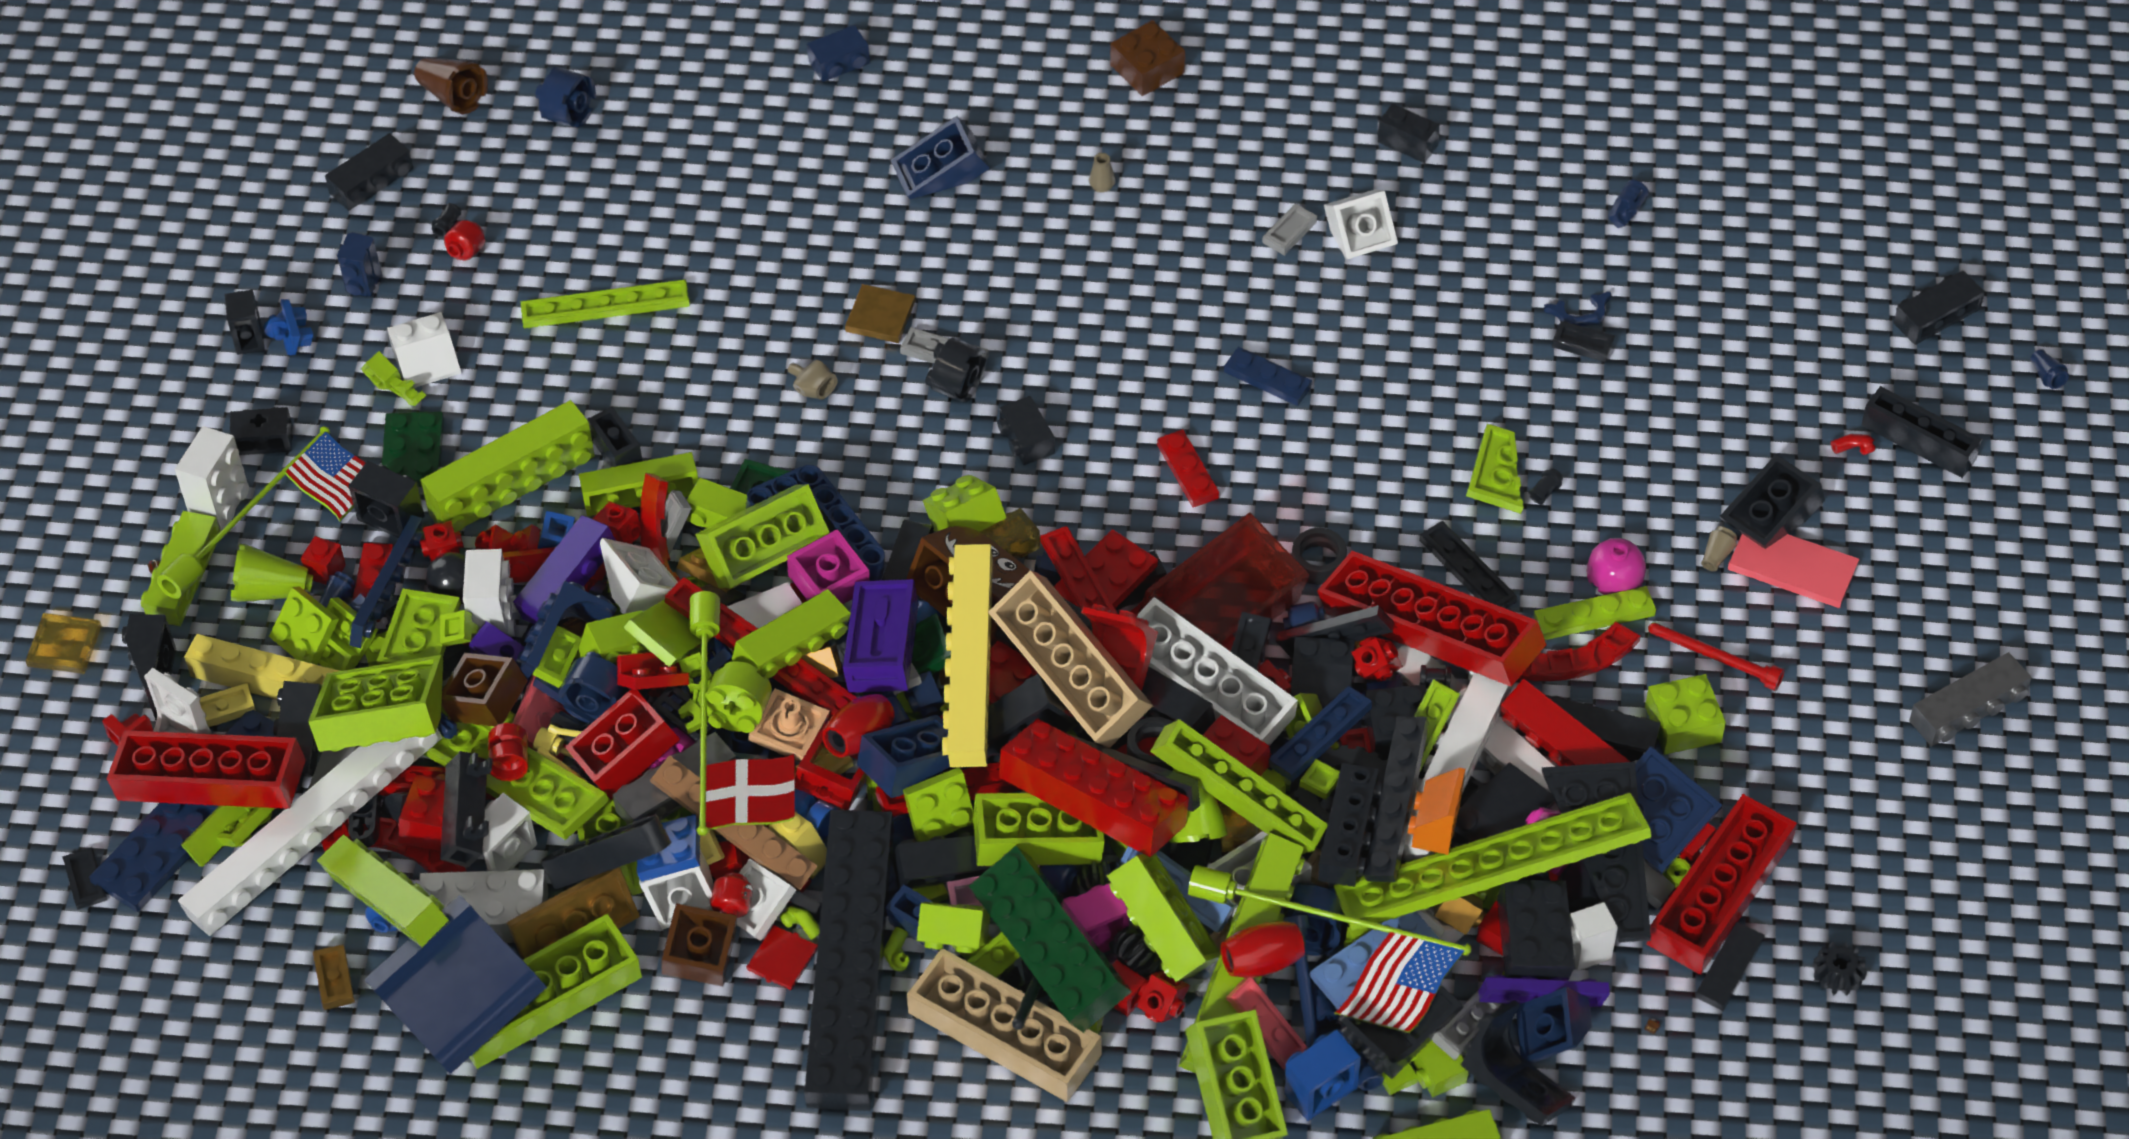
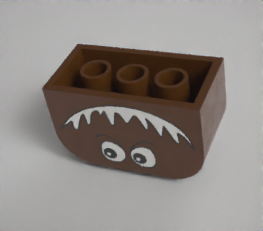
(932, 575)

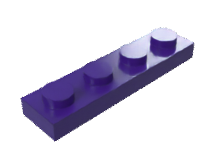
(1505, 990)

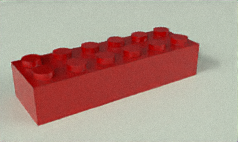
(206, 769)
(1093, 787)
(1721, 884)

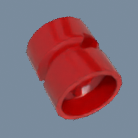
(509, 751)

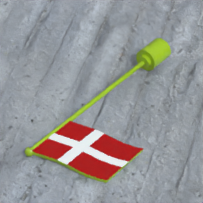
(739, 788)

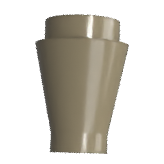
(1102, 174)
(1719, 546)

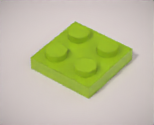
(303, 626)
(939, 805)

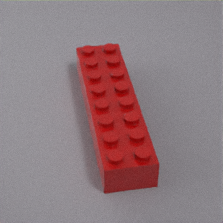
(1436, 618)

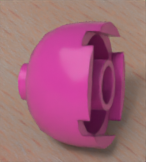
(1616, 566)

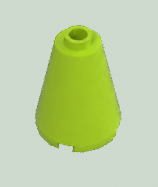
(266, 576)
(1203, 822)

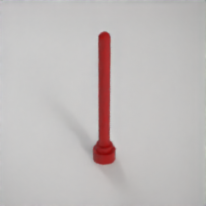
(1770, 676)

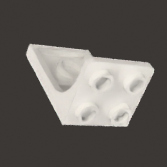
(176, 707)

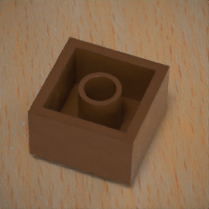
(1147, 57)
(482, 689)
(699, 944)

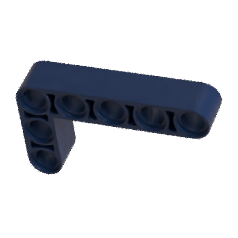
(834, 510)

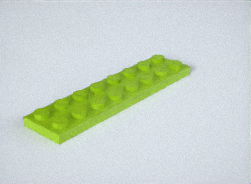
(547, 790)

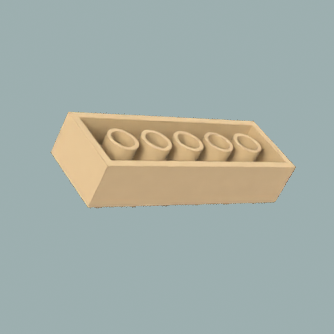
(1070, 659)
(980, 1015)

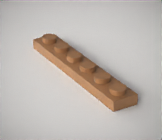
(752, 839)

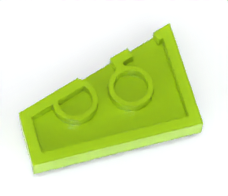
(1495, 470)

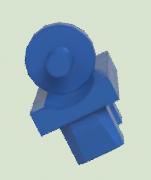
(286, 325)

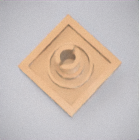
(789, 725)

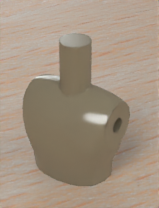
(813, 380)

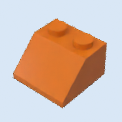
(1437, 812)

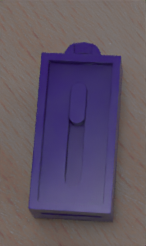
(881, 636)

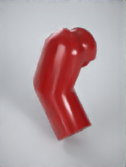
(1851, 441)

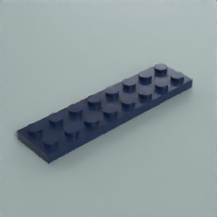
(154, 847)

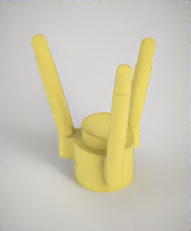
(548, 743)

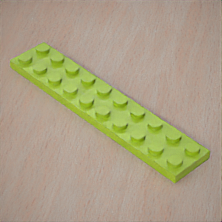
(1497, 860)

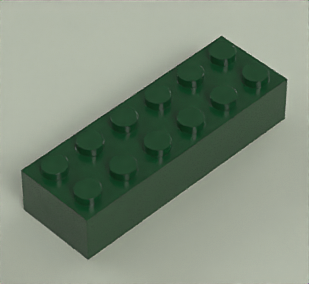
(1050, 939)

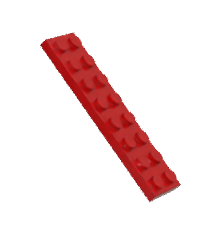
(1119, 568)

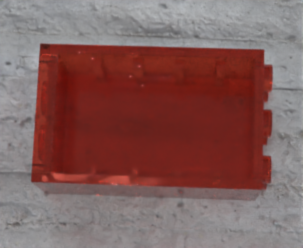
(1229, 576)

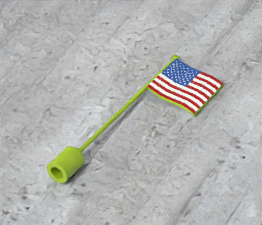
(319, 471)
(1398, 976)

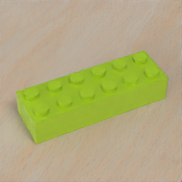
(509, 467)
(576, 974)

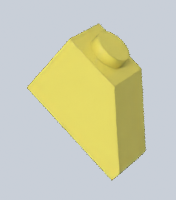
(804, 838)

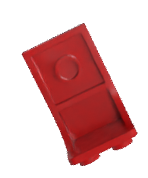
(1125, 638)

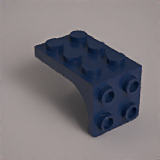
(567, 602)

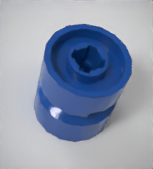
(814, 811)

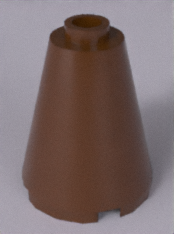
(453, 82)

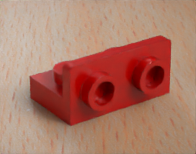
(647, 671)

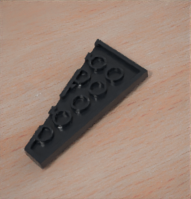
(1621, 871)

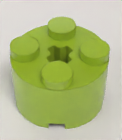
(737, 697)

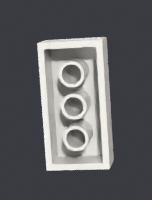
(492, 894)

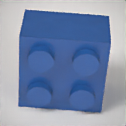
(1321, 1074)

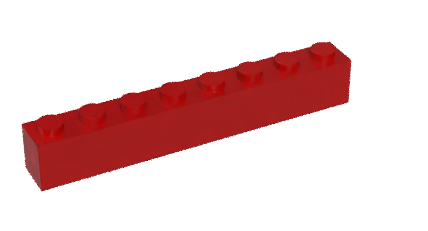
(1569, 741)

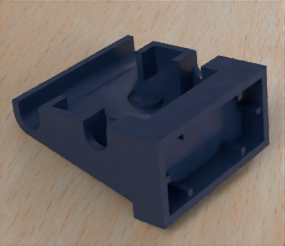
(456, 985)

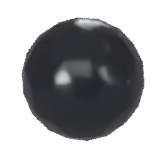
(446, 574)

